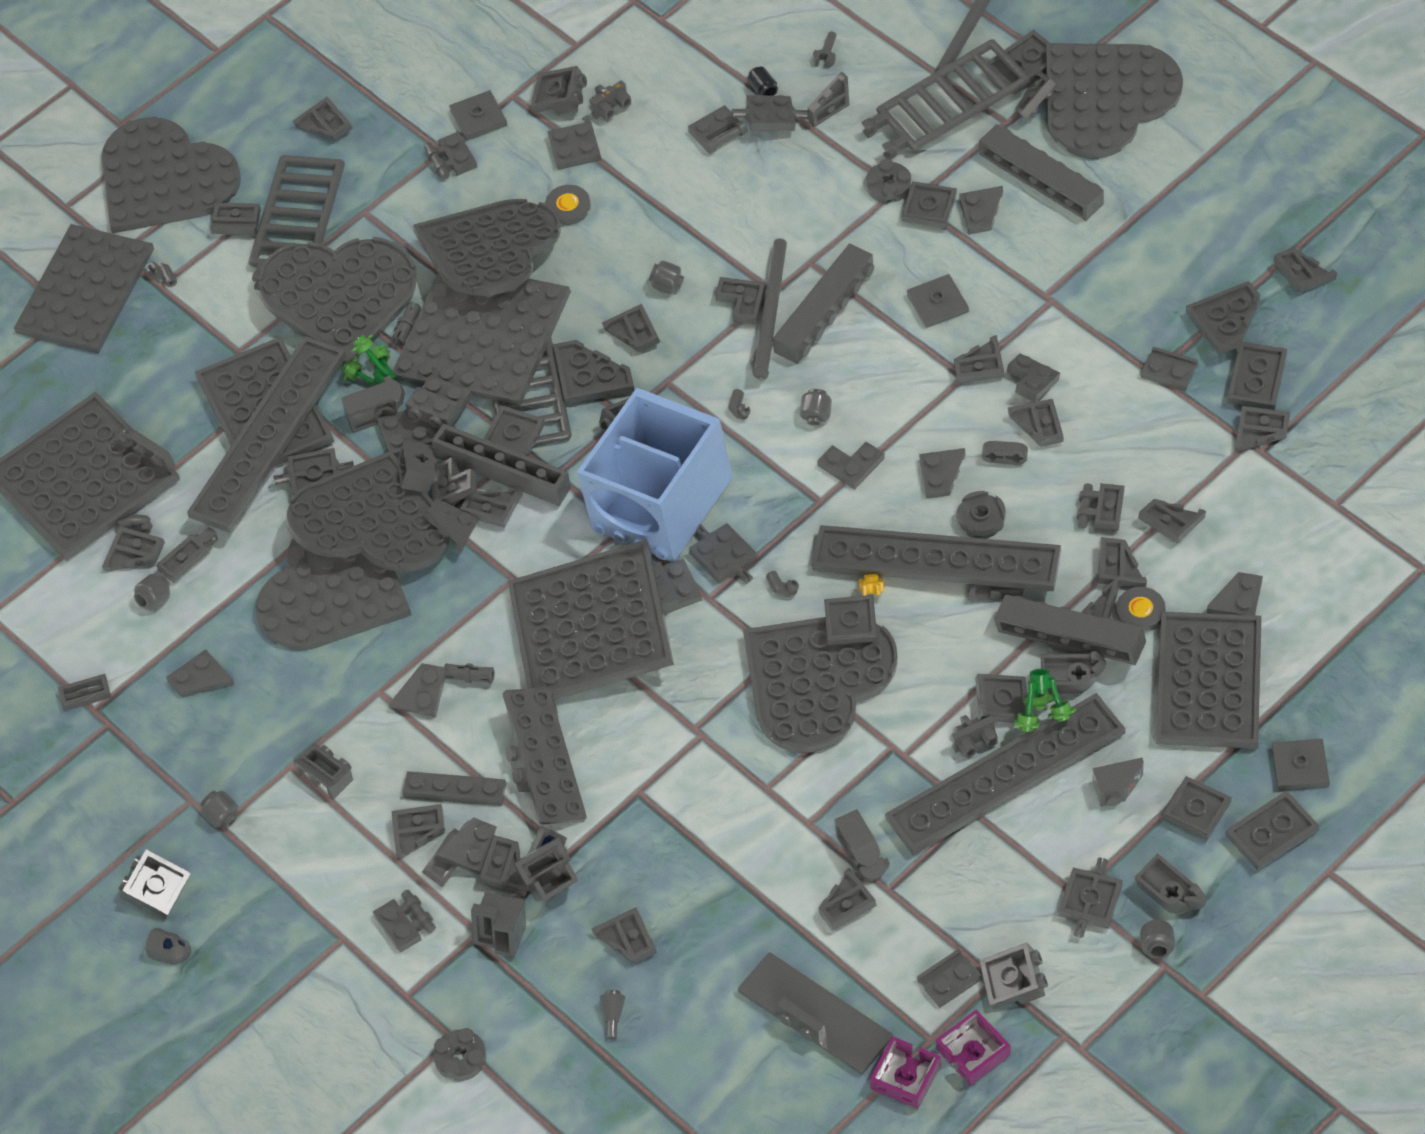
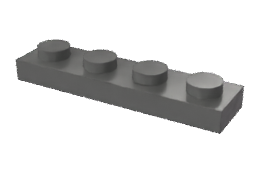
(454, 788)

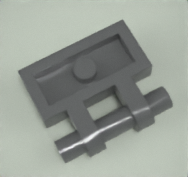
(457, 154)
(1109, 506)
(398, 926)

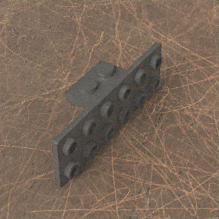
(541, 756)
(815, 1013)

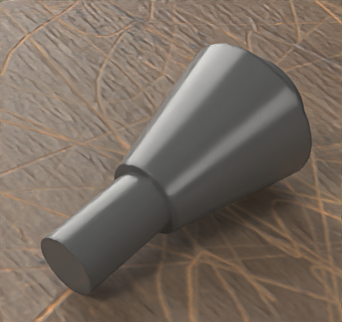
(612, 1006)

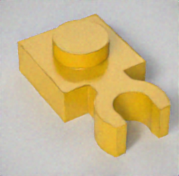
(871, 585)

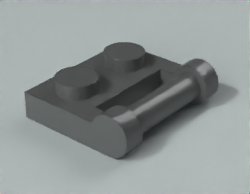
(714, 125)

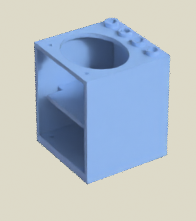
(655, 474)

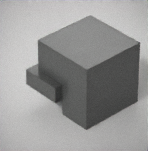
(546, 870)
(499, 923)

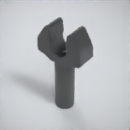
(826, 53)

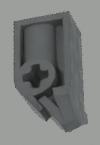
(368, 405)
(1066, 667)
(860, 846)
(1162, 879)

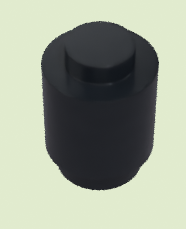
(762, 81)

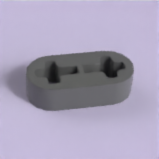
(1004, 452)

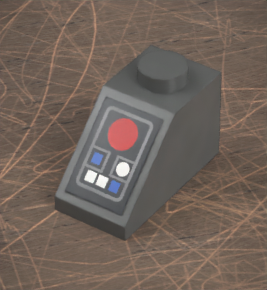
(1117, 780)

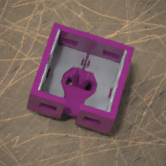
(981, 1039)
(898, 1059)

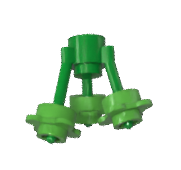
(378, 357)
(1039, 698)

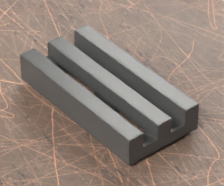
(84, 696)

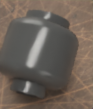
(666, 277)
(815, 407)
(151, 592)
(219, 809)
(1157, 939)

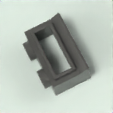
(334, 784)

